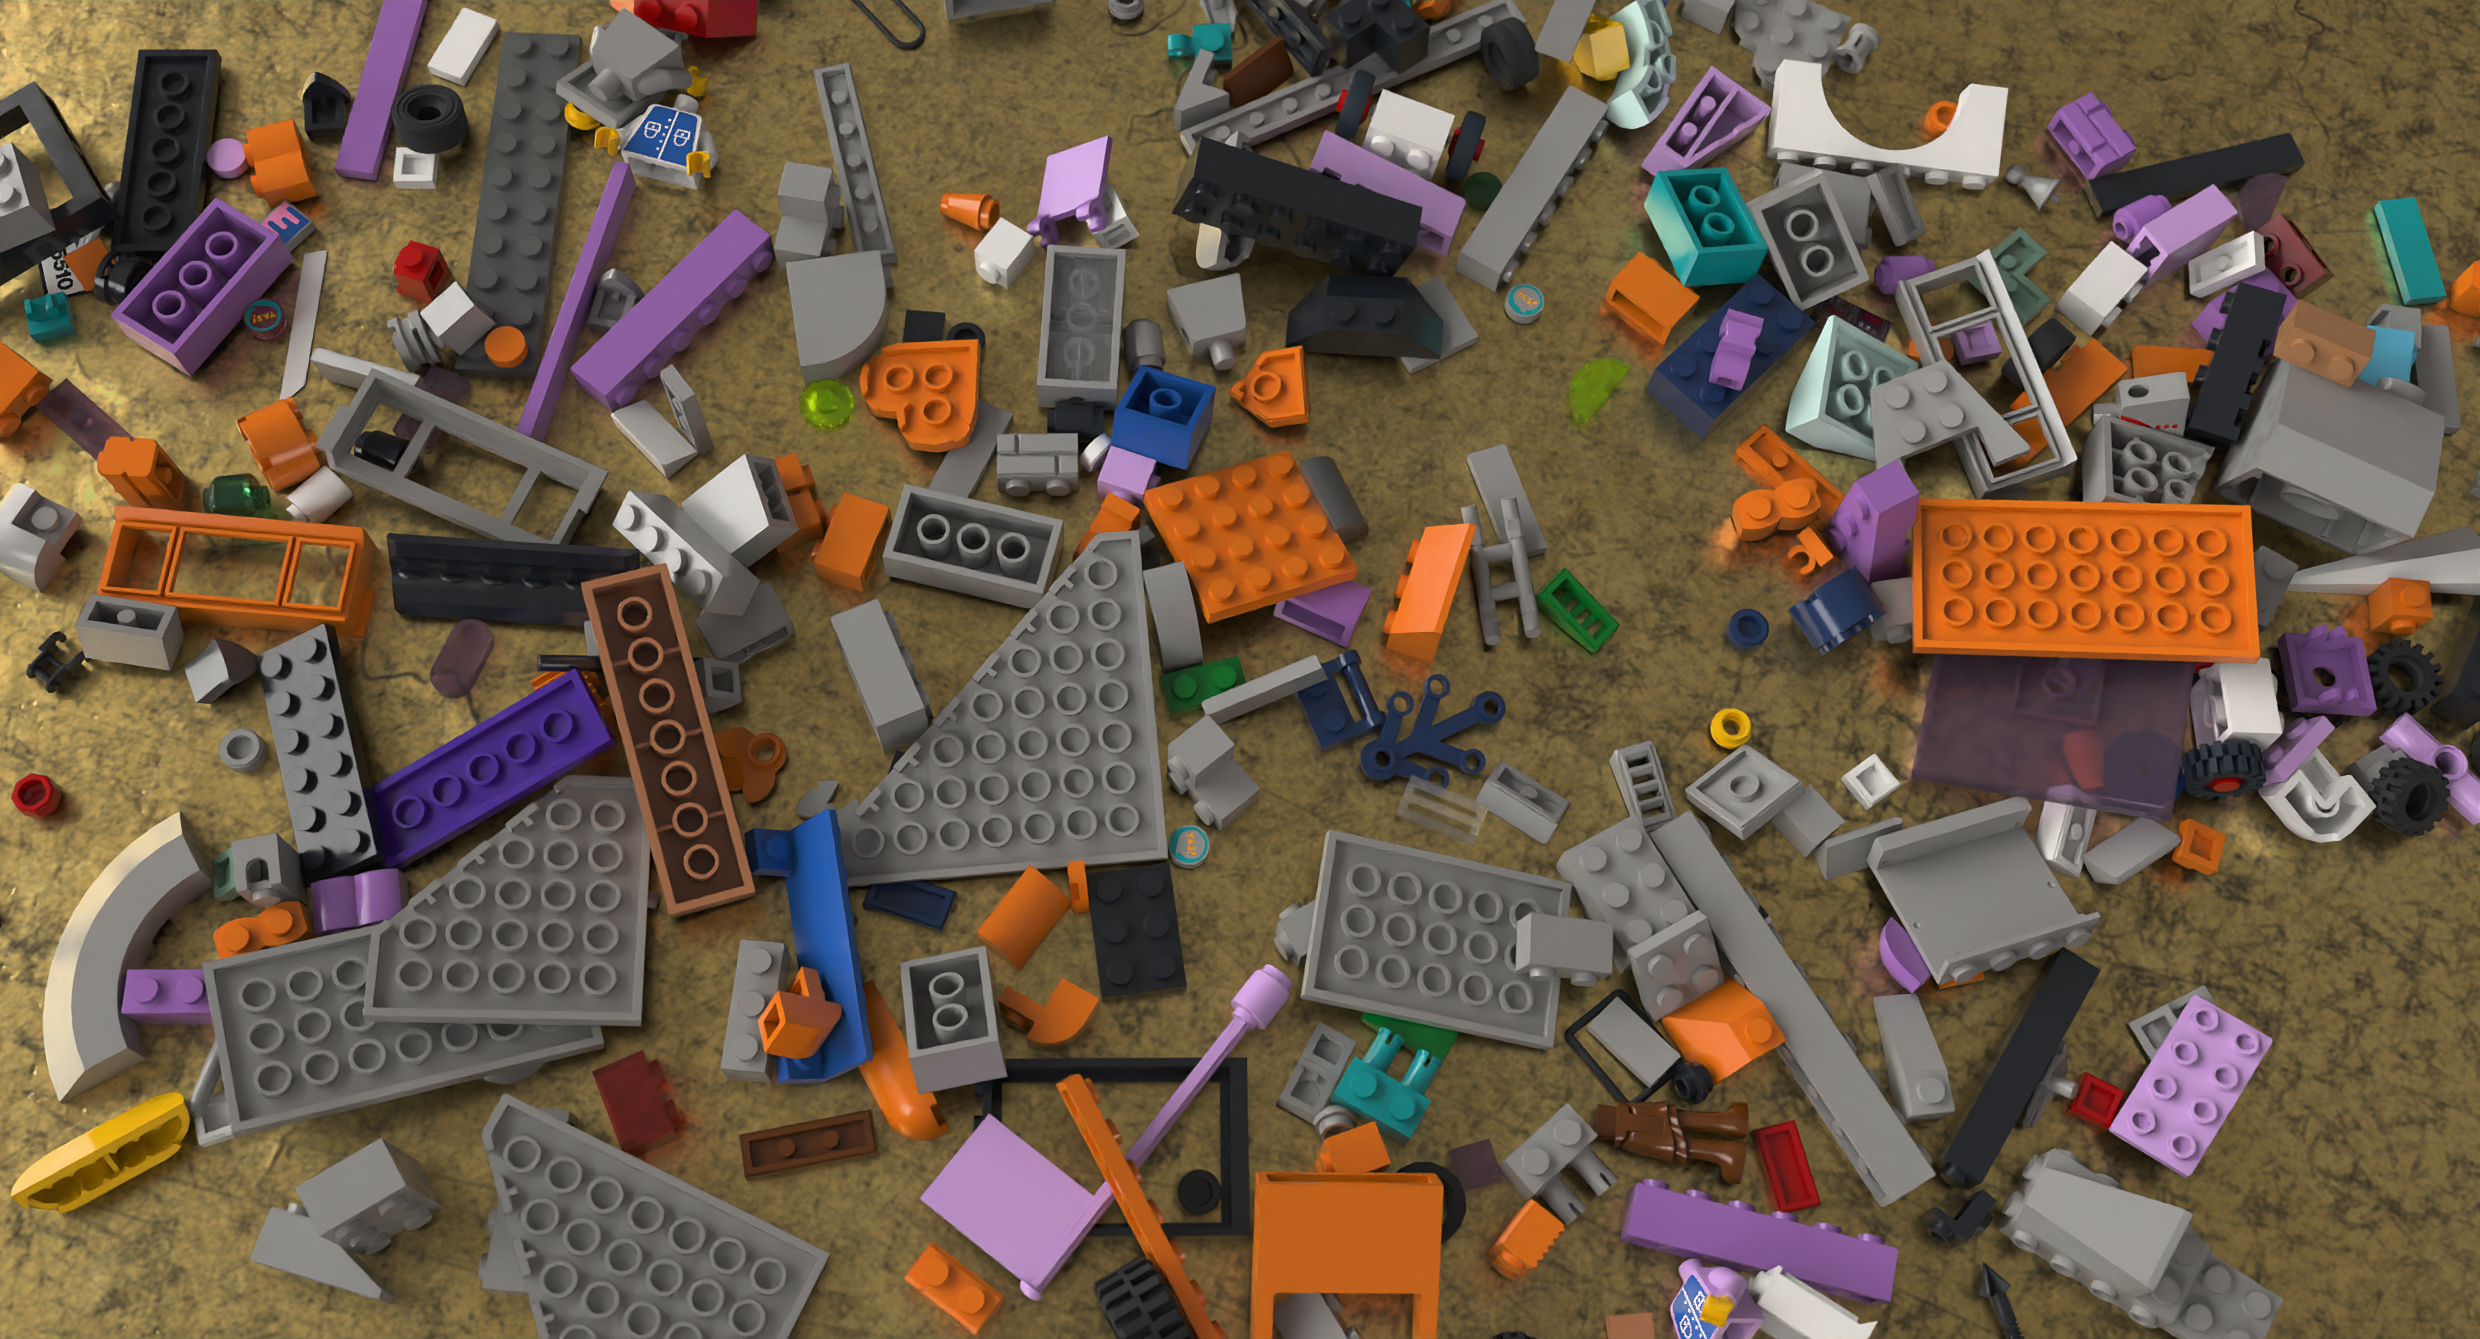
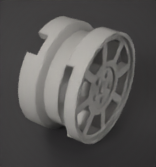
(413, 342)

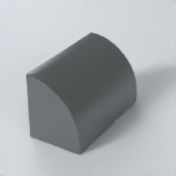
(1334, 497)

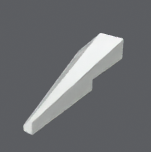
(2444, 559)

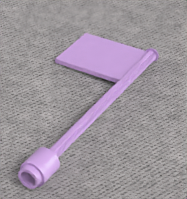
(1031, 1210)

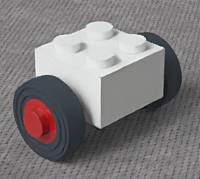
(1408, 130)

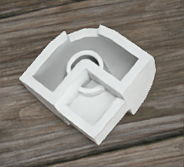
(2318, 801)

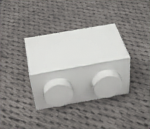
(2101, 288)

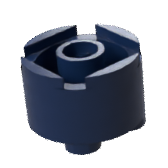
(1837, 610)

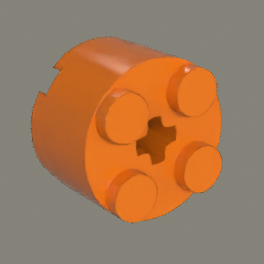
(281, 444)

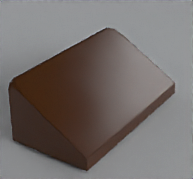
(1259, 73)

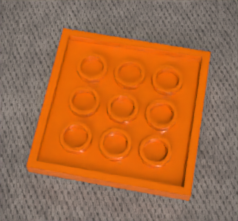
(1249, 536)

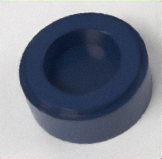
(1747, 629)

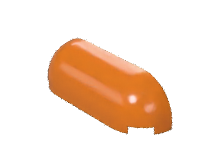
(892, 1078)

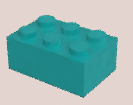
(1705, 226)

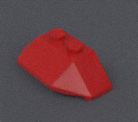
(697, 17)

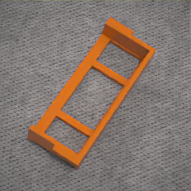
(355, 599)

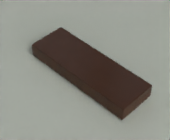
(808, 1144)

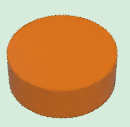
(1939, 117)
(506, 347)

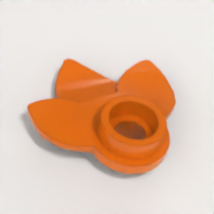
(742, 762)

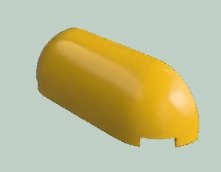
(105, 1155)

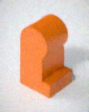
(1114, 516)

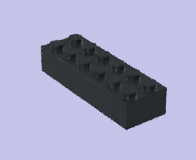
(1296, 209)

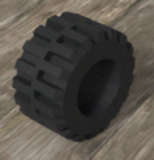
(1140, 1303)

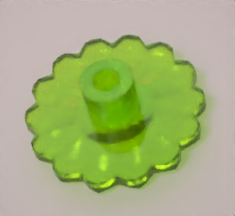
(826, 403)

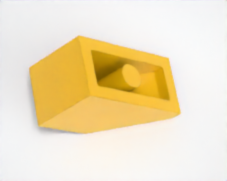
(1602, 49)

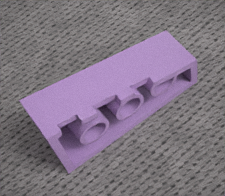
(1354, 165)

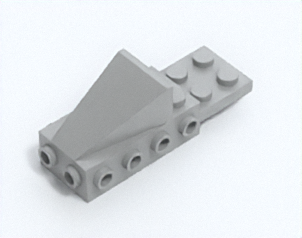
(2133, 1252)

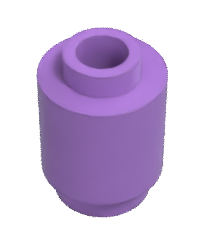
(2133, 217)
(1900, 268)

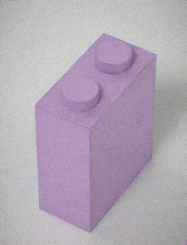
(2181, 234)

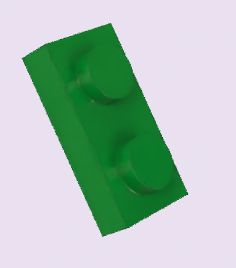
(1189, 687)

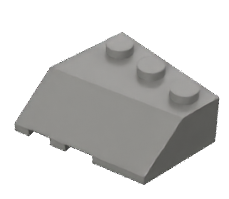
(2140, 464)

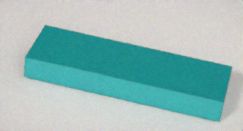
(2410, 251)

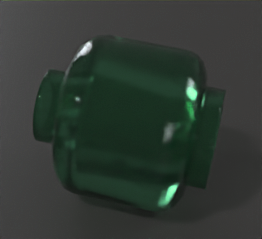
(236, 496)

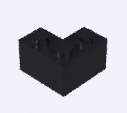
(1379, 27)

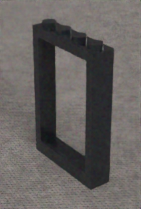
(90, 203)
(1233, 1129)

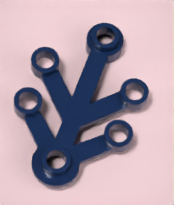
(1427, 737)

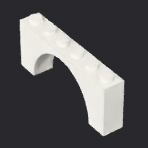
(1809, 133)

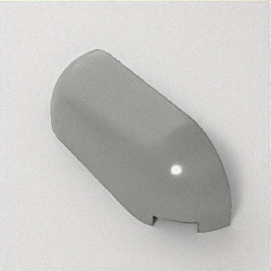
(1215, 248)

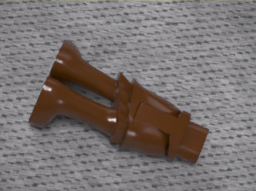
(1656, 1132)

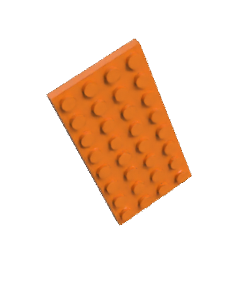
(2084, 580)

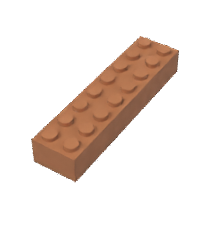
(668, 740)

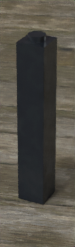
(2015, 1069)

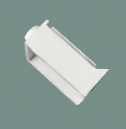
(1801, 1312)

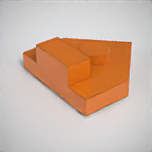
(1276, 388)

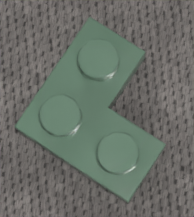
(2014, 260)

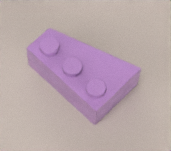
(1707, 124)

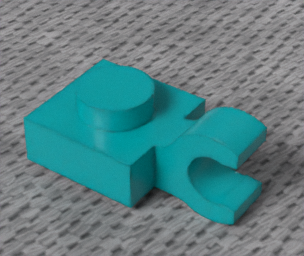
(1210, 37)

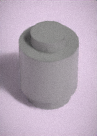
(1143, 345)

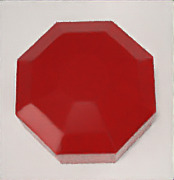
(36, 795)

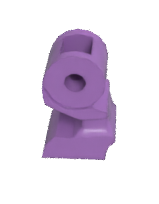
(1735, 349)

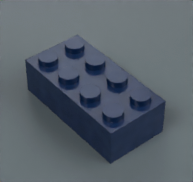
(1683, 377)

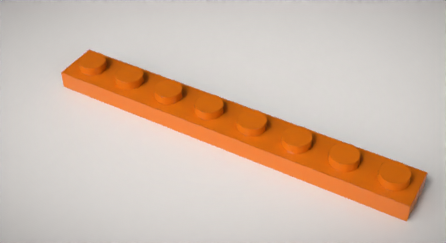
(1141, 1214)

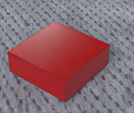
(2096, 1101)

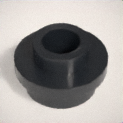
(1692, 1081)

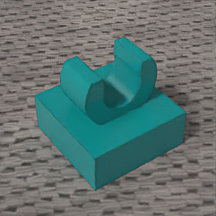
(49, 317)

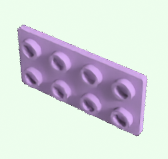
(2190, 1086)

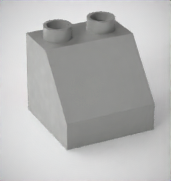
(2336, 458)

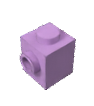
(1127, 476)

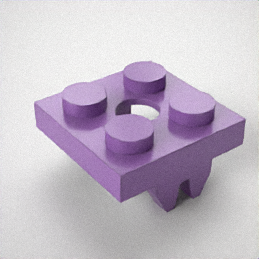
(2341, 657)

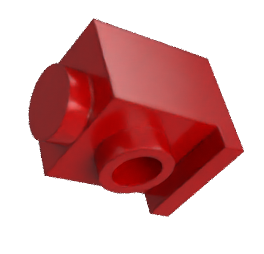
(414, 267)

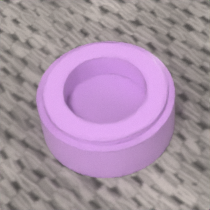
(227, 158)

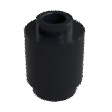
(1076, 418)
(382, 449)

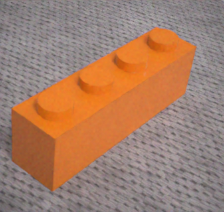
(2081, 381)

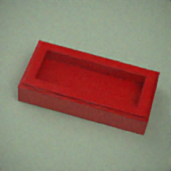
(1785, 1167)

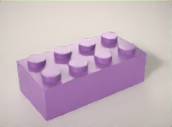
(202, 286)

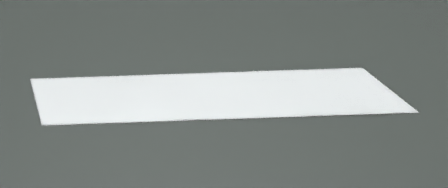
(303, 323)

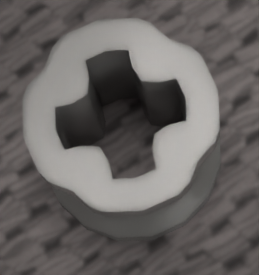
(1857, 48)

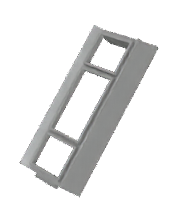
(1924, 336)
(439, 413)

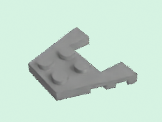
(1932, 410)

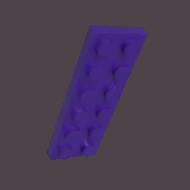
(489, 768)

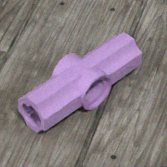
(2422, 746)

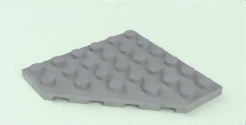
(528, 924)

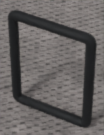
(1569, 1035)

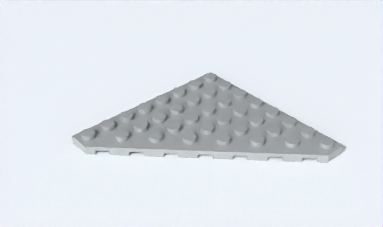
(1040, 750)
(633, 1249)

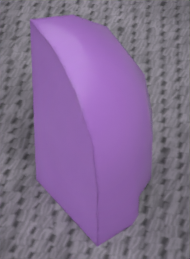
(1902, 957)

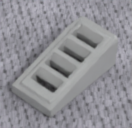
(1651, 766)

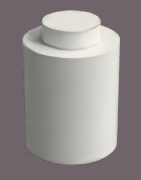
(318, 497)

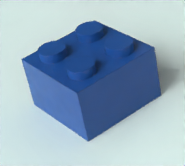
(1163, 417)

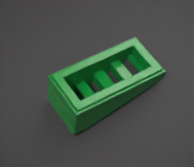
(1567, 620)

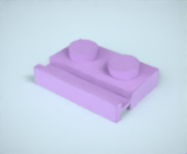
(2293, 747)

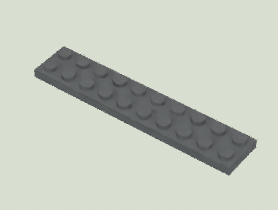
(521, 196)

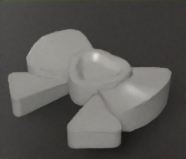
(818, 801)

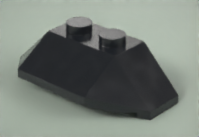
(1366, 318)

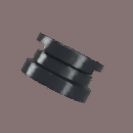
(120, 276)

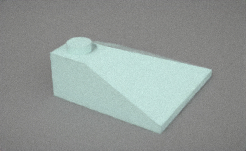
(1833, 391)

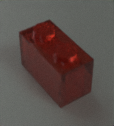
(637, 1103)

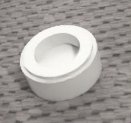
(1095, 453)

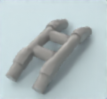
(1521, 588)

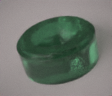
(1481, 190)

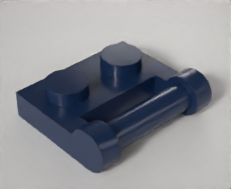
(1327, 710)

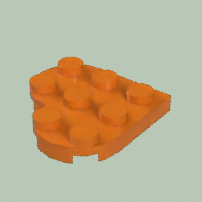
(928, 390)

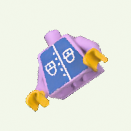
(1713, 1304)

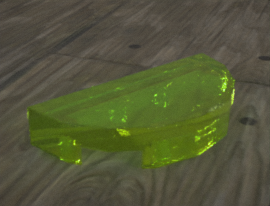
(1593, 385)

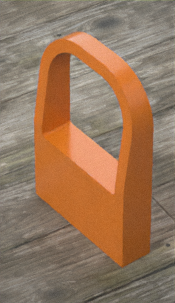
(1347, 1238)

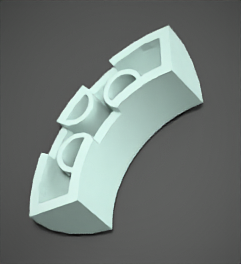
(1645, 85)

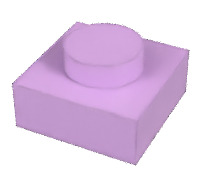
(1976, 344)

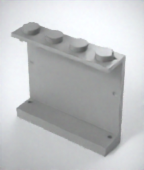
(1976, 892)

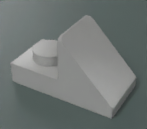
(1199, 97)

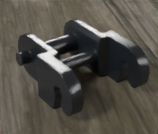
(64, 671)

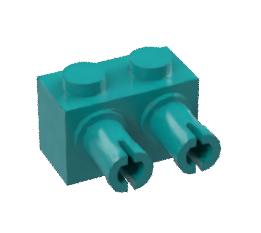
(1378, 1097)

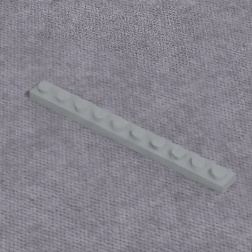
(1320, 94)

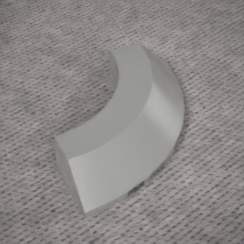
(105, 937)

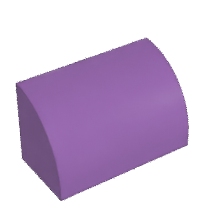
(1328, 611)

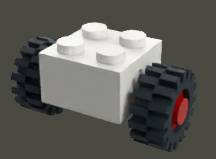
(2233, 725)

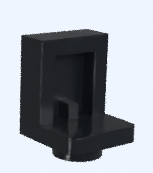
(1970, 1219)

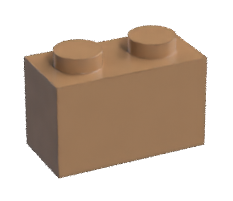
(2324, 343)

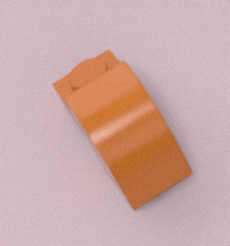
(798, 1018)
(1058, 1022)

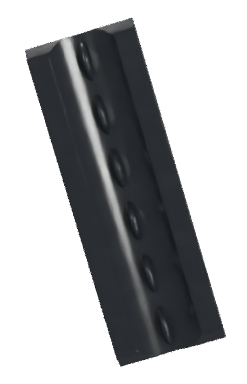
(498, 578)

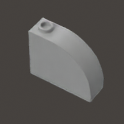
(838, 311)

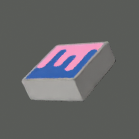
(289, 224)

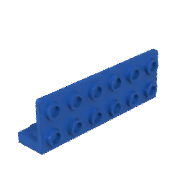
(823, 937)

